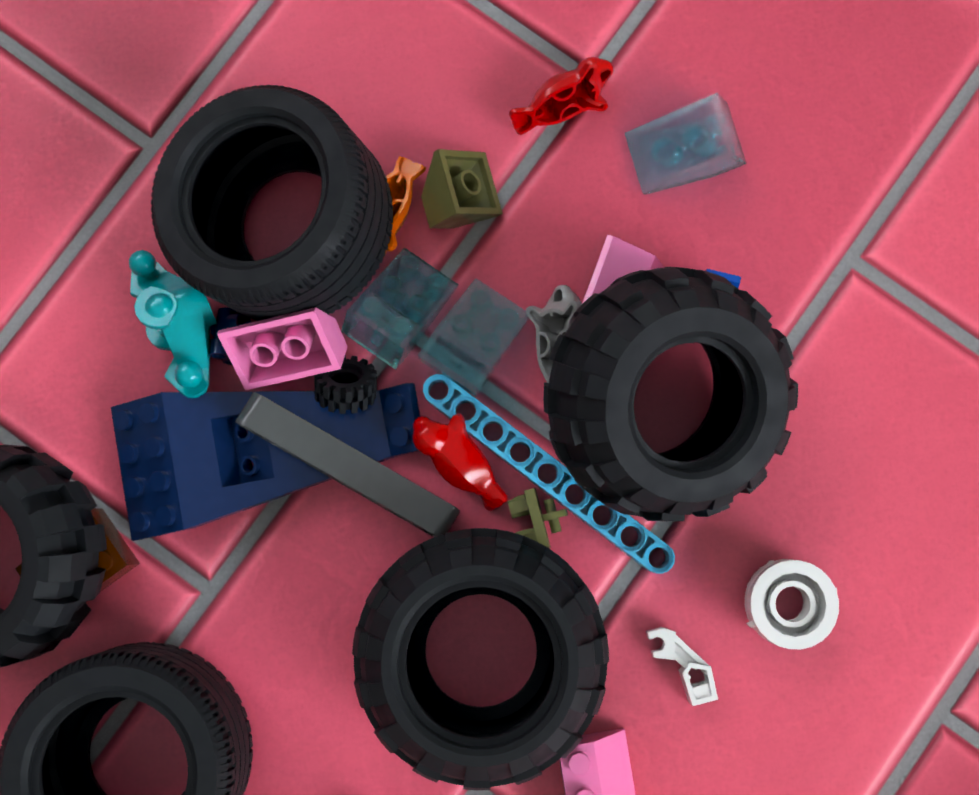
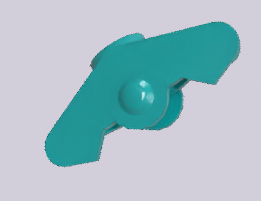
(175, 320)

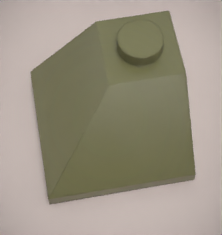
(459, 190)

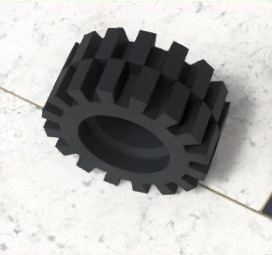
(347, 388)

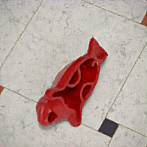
(565, 96)
(458, 458)

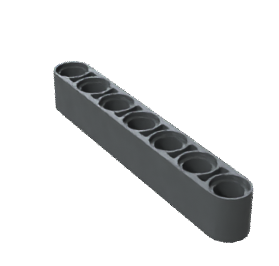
(347, 465)

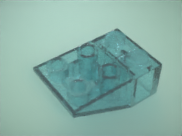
(398, 308)
(474, 337)

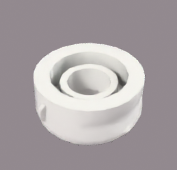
(818, 610)

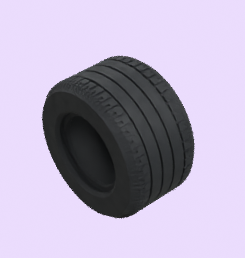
(221, 165)
(54, 726)

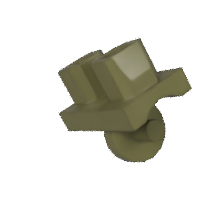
(529, 504)

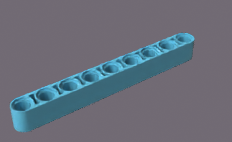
(584, 510)

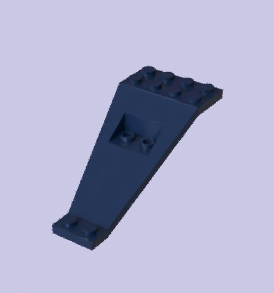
(193, 463)

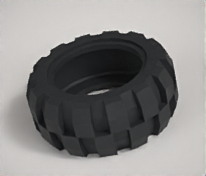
(57, 551)

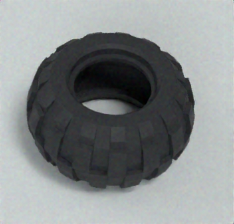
(598, 377)
(465, 741)

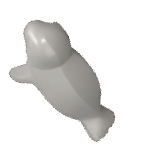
(551, 322)

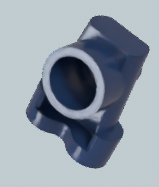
(225, 319)

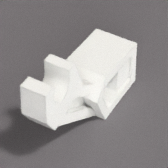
(675, 649)

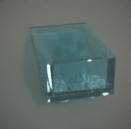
(686, 145)

